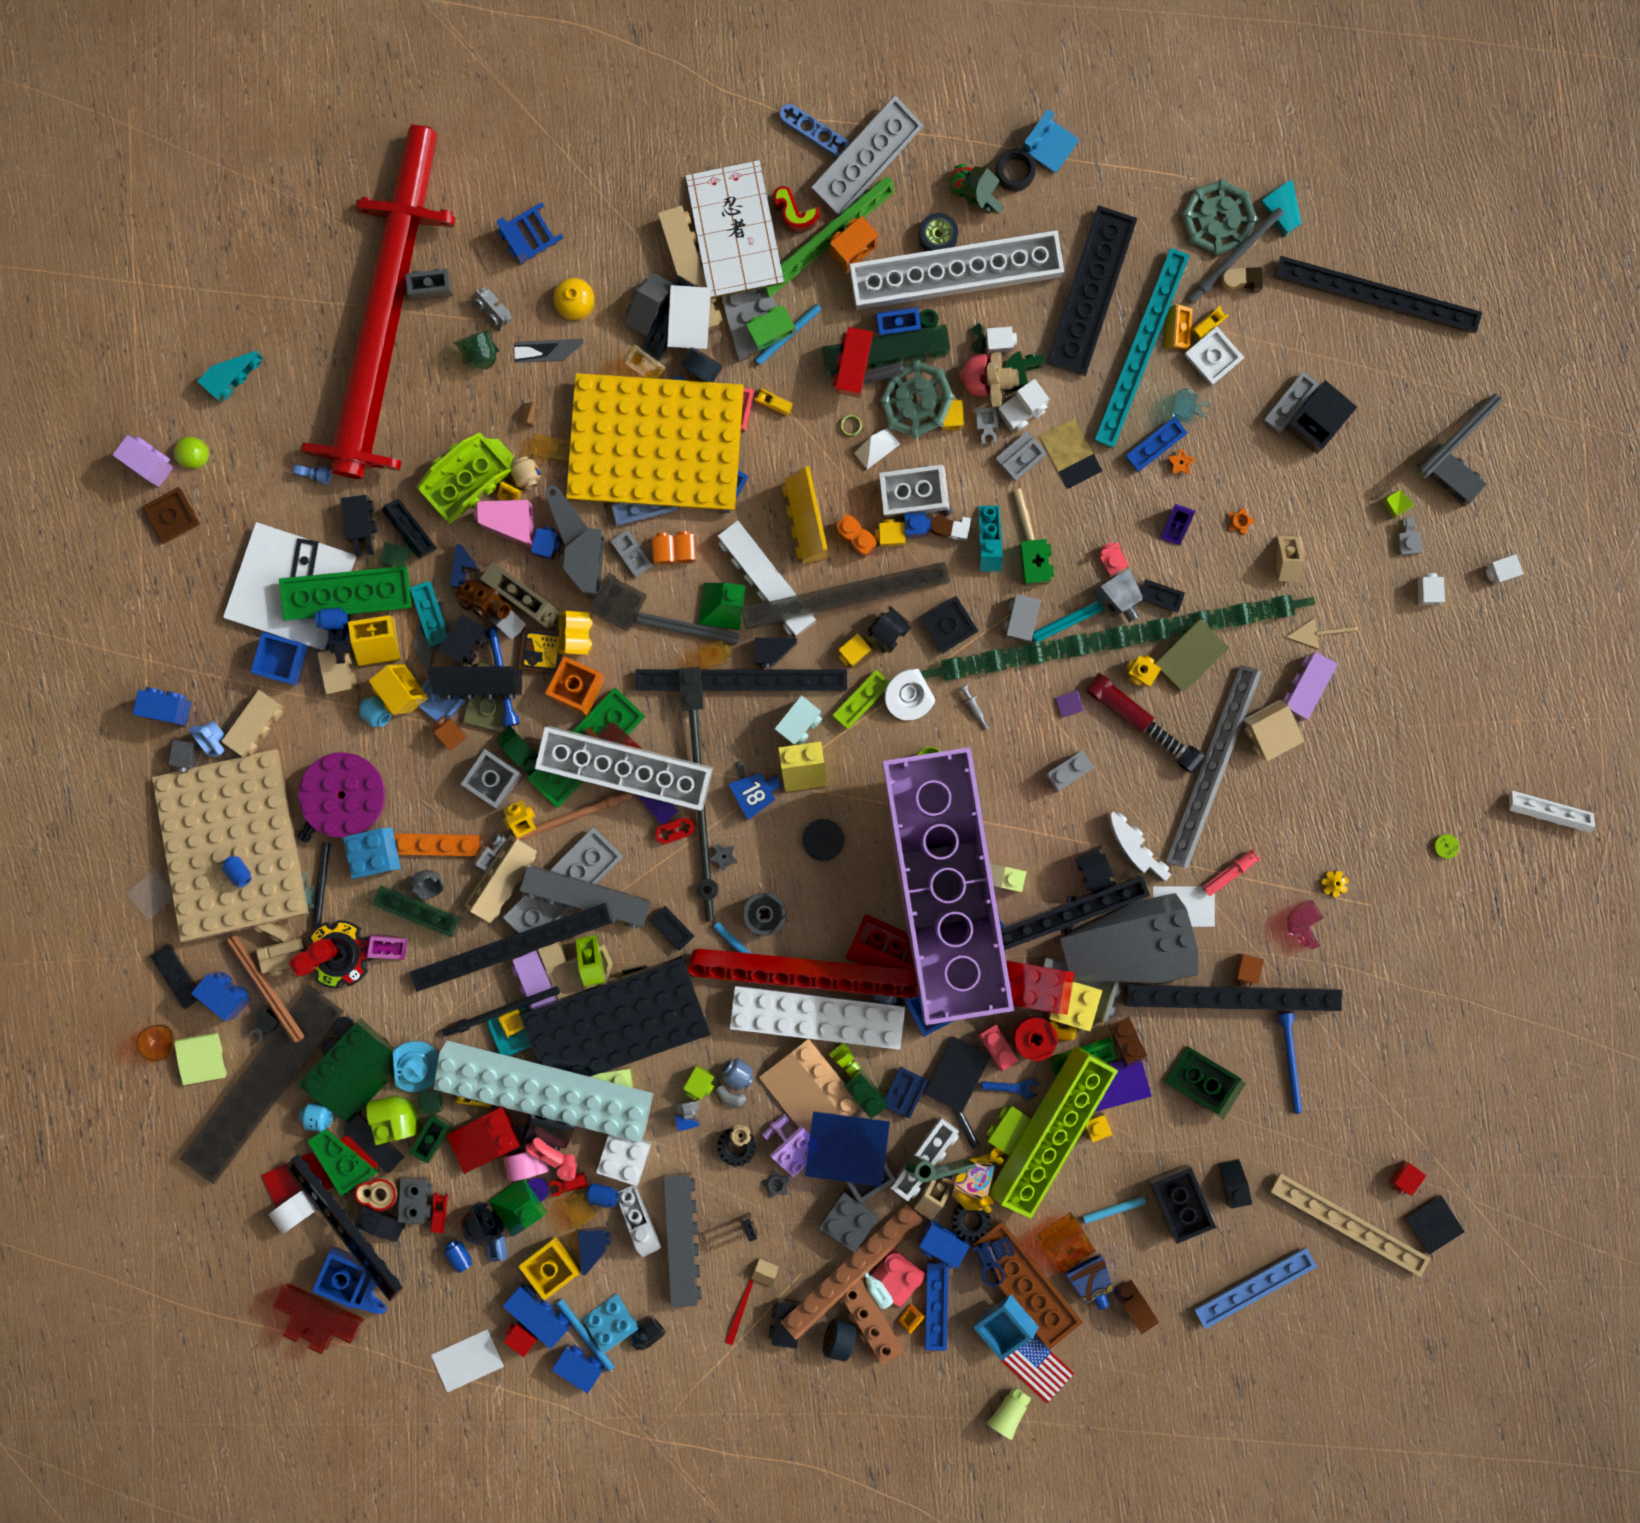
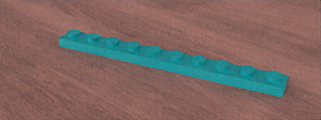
(1142, 348)

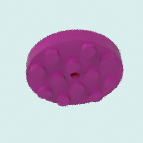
(323, 790)

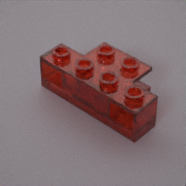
(315, 1318)

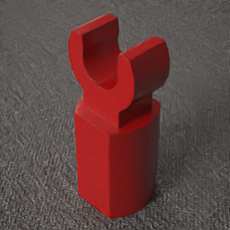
(579, 1182)

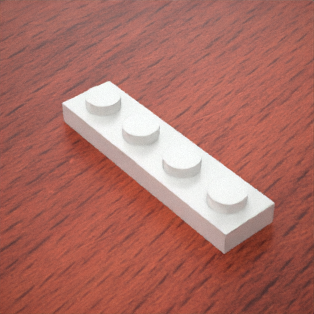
(1551, 811)

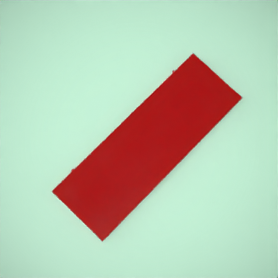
(283, 1186)

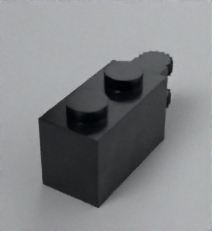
(359, 522)

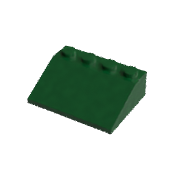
(351, 1071)

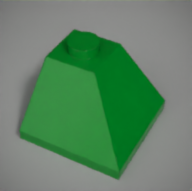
(722, 605)
(518, 1207)

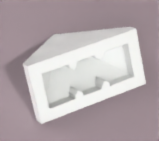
(876, 448)

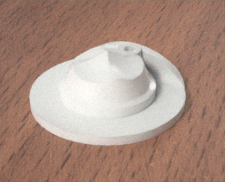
(908, 695)

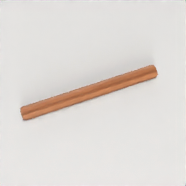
(265, 989)

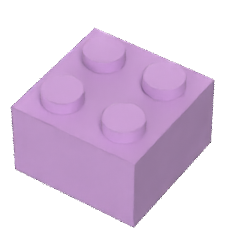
(139, 457)

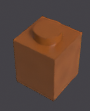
(448, 732)
(1248, 969)

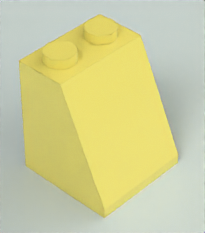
(803, 766)

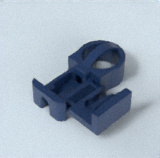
(990, 1254)

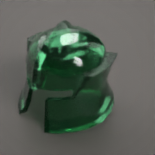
(478, 350)

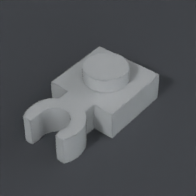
(987, 421)

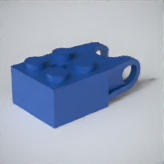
(352, 1291)

